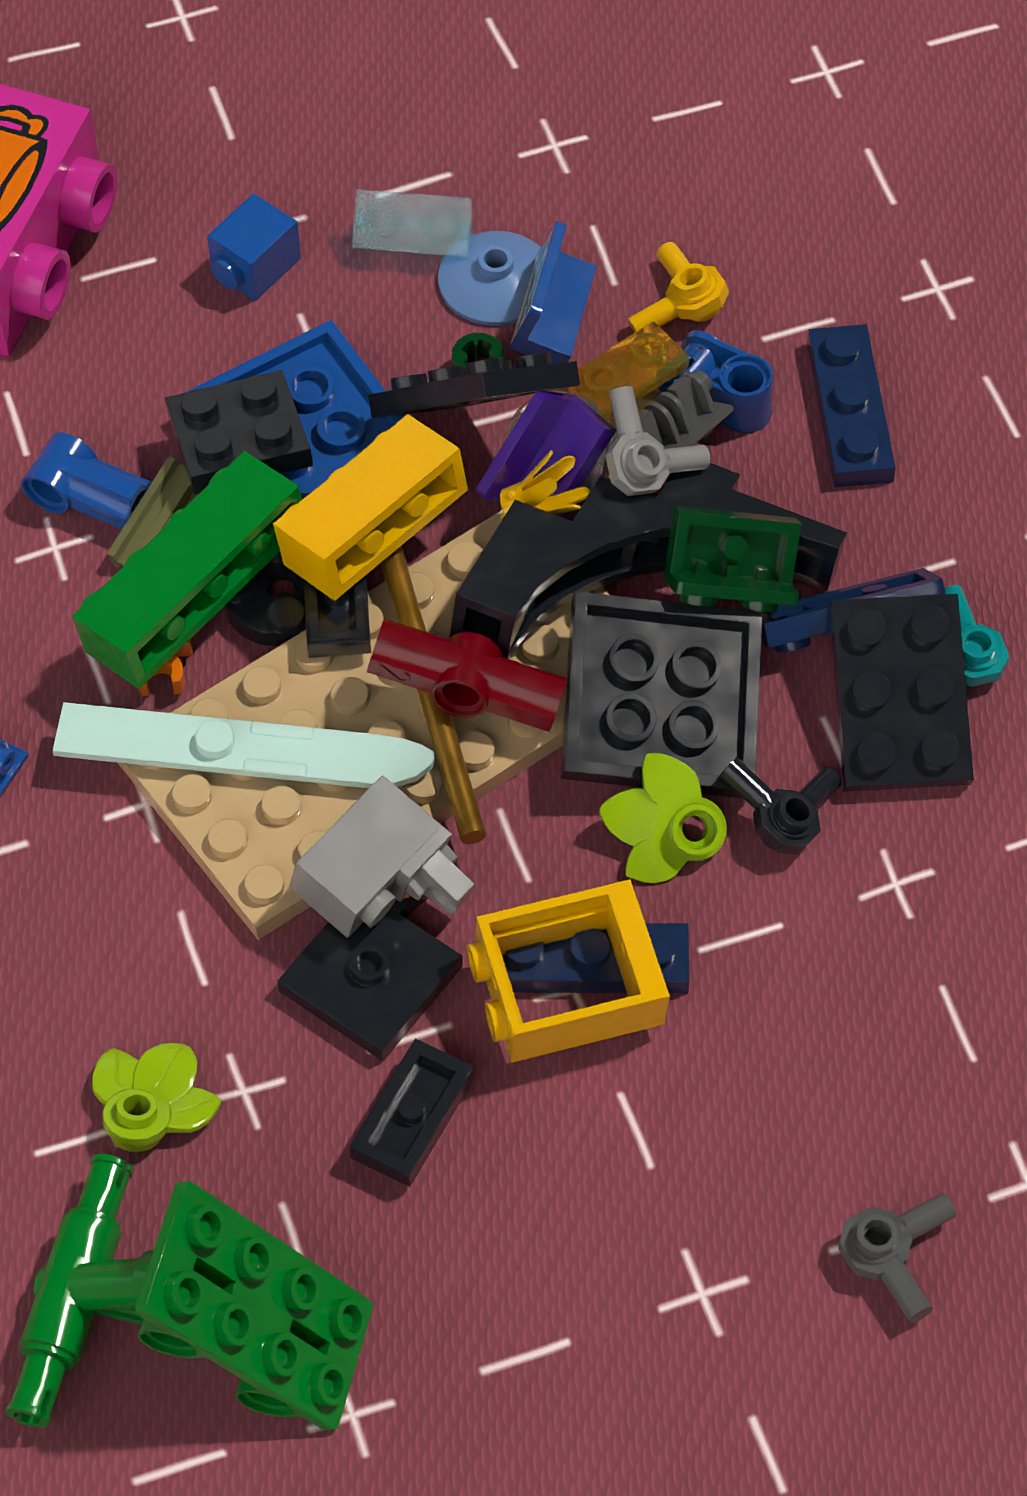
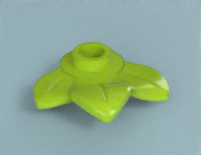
(654, 819)
(151, 1095)

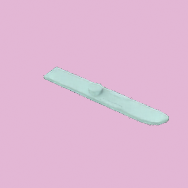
(238, 747)

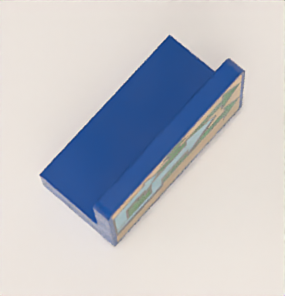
(553, 301)

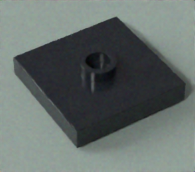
(371, 981)

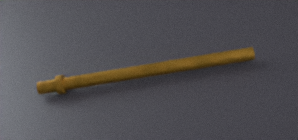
(439, 722)

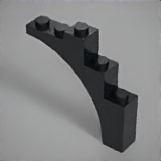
(543, 559)

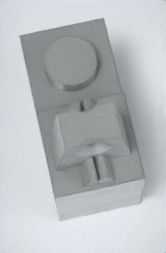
(379, 855)

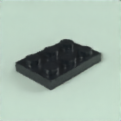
(475, 385)
(901, 692)

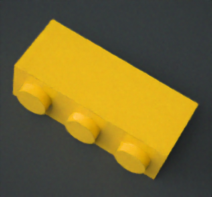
(370, 506)

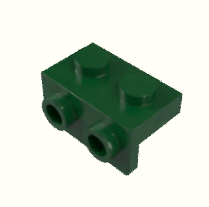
(732, 558)

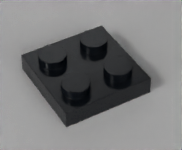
(236, 417)

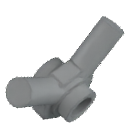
(638, 460)

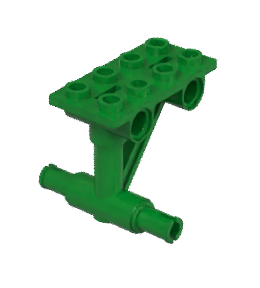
(204, 1291)

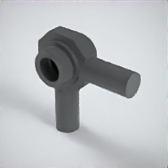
(879, 1244)

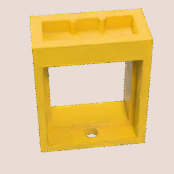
(556, 919)

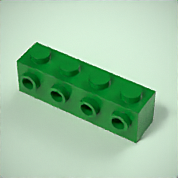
(186, 571)

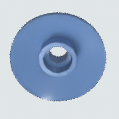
(487, 293)

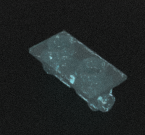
(412, 223)

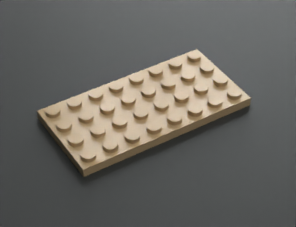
(257, 828)

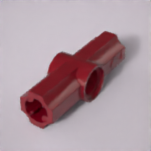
(466, 675)

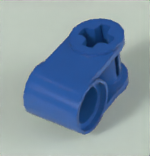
(736, 379)

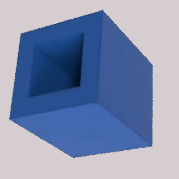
(253, 247)

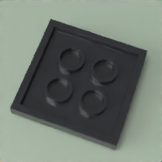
(659, 683)

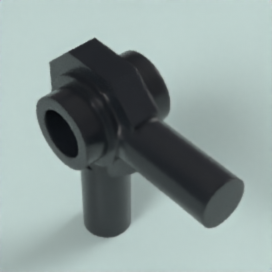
(783, 817)

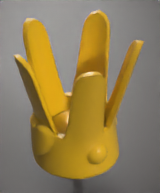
(538, 489)

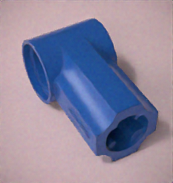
(74, 478)

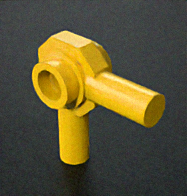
(693, 293)

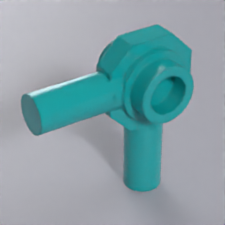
(983, 647)

